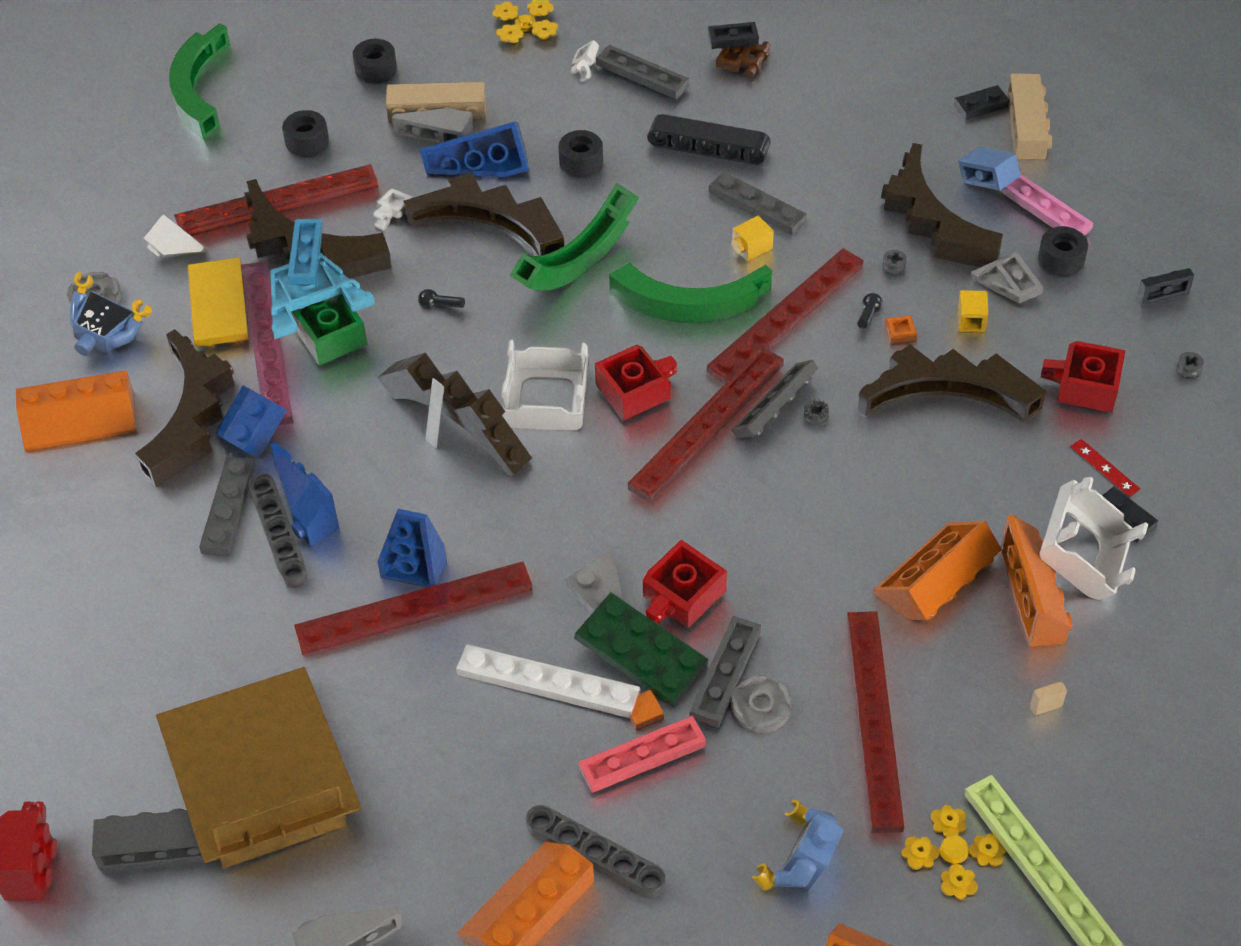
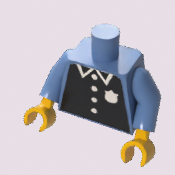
(102, 322)
(810, 852)

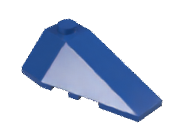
(484, 153)
(307, 499)
(412, 551)

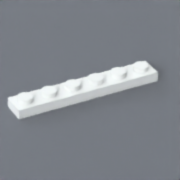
(548, 681)

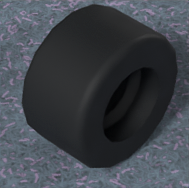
(374, 60)
(305, 133)
(580, 153)
(1063, 251)

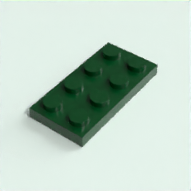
(641, 649)

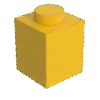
(752, 238)
(972, 311)

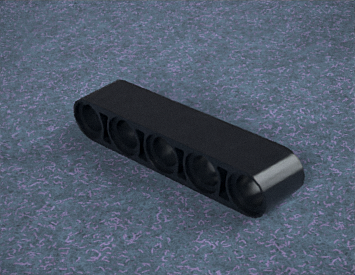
(709, 139)

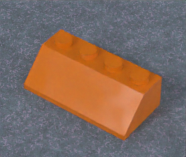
(76, 410)
(939, 569)
(1034, 585)
(531, 899)

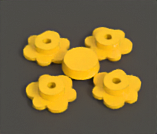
(525, 22)
(953, 850)

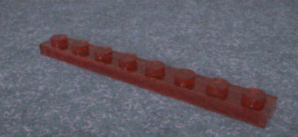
(282, 198)
(786, 314)
(705, 425)
(413, 607)
(875, 723)

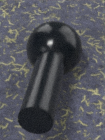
(429, 298)
(871, 304)

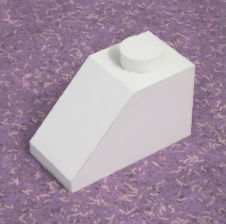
(171, 239)

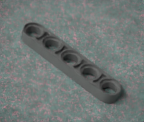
(278, 540)
(605, 863)

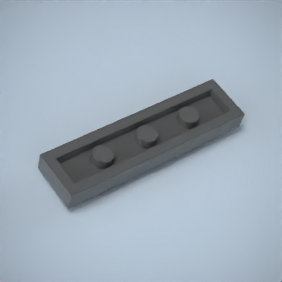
(642, 71)
(757, 203)
(779, 394)
(227, 506)
(725, 671)

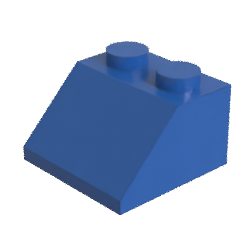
(250, 421)

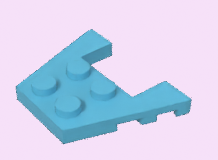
(292, 297)

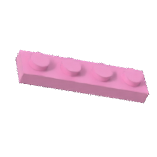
(1045, 205)

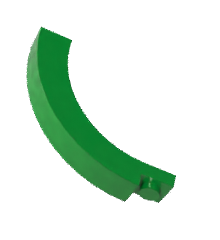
(185, 68)
(584, 251)
(688, 304)

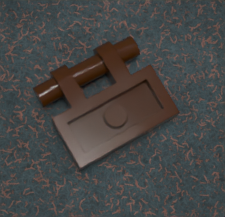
(737, 57)

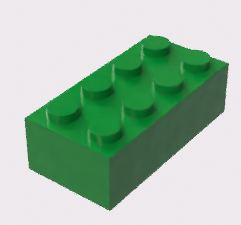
(330, 329)

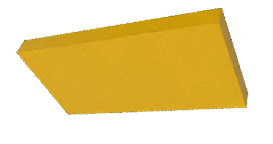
(217, 302)

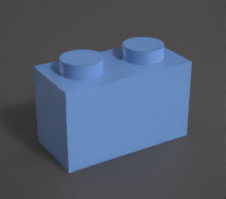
(989, 168)

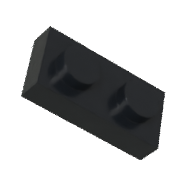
(733, 35)
(981, 102)
(1165, 286)
(1133, 513)

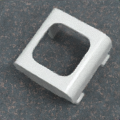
(545, 364)
(1110, 531)

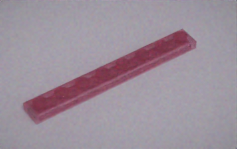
(266, 348)

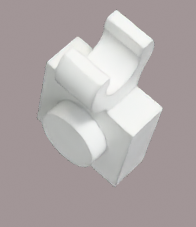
(584, 59)
(389, 205)

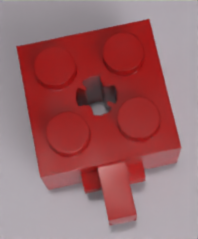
(1087, 376)
(634, 380)
(683, 585)
(25, 853)

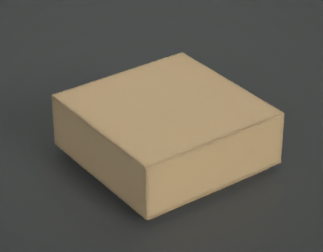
(1048, 698)

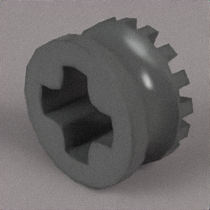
(893, 268)
(1191, 370)
(816, 406)

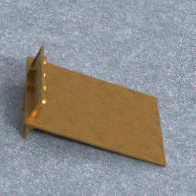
(258, 768)

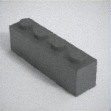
(144, 839)

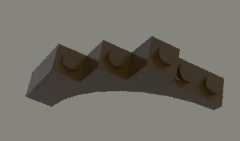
(496, 207)
(928, 217)
(273, 234)
(952, 374)
(475, 412)
(186, 434)

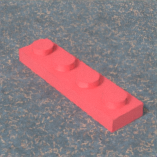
(642, 754)

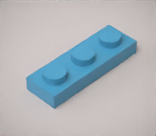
(305, 251)

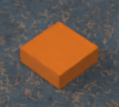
(900, 329)
(646, 710)

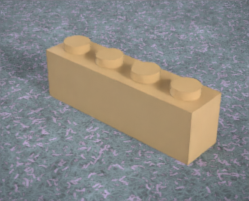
(432, 96)
(1028, 116)

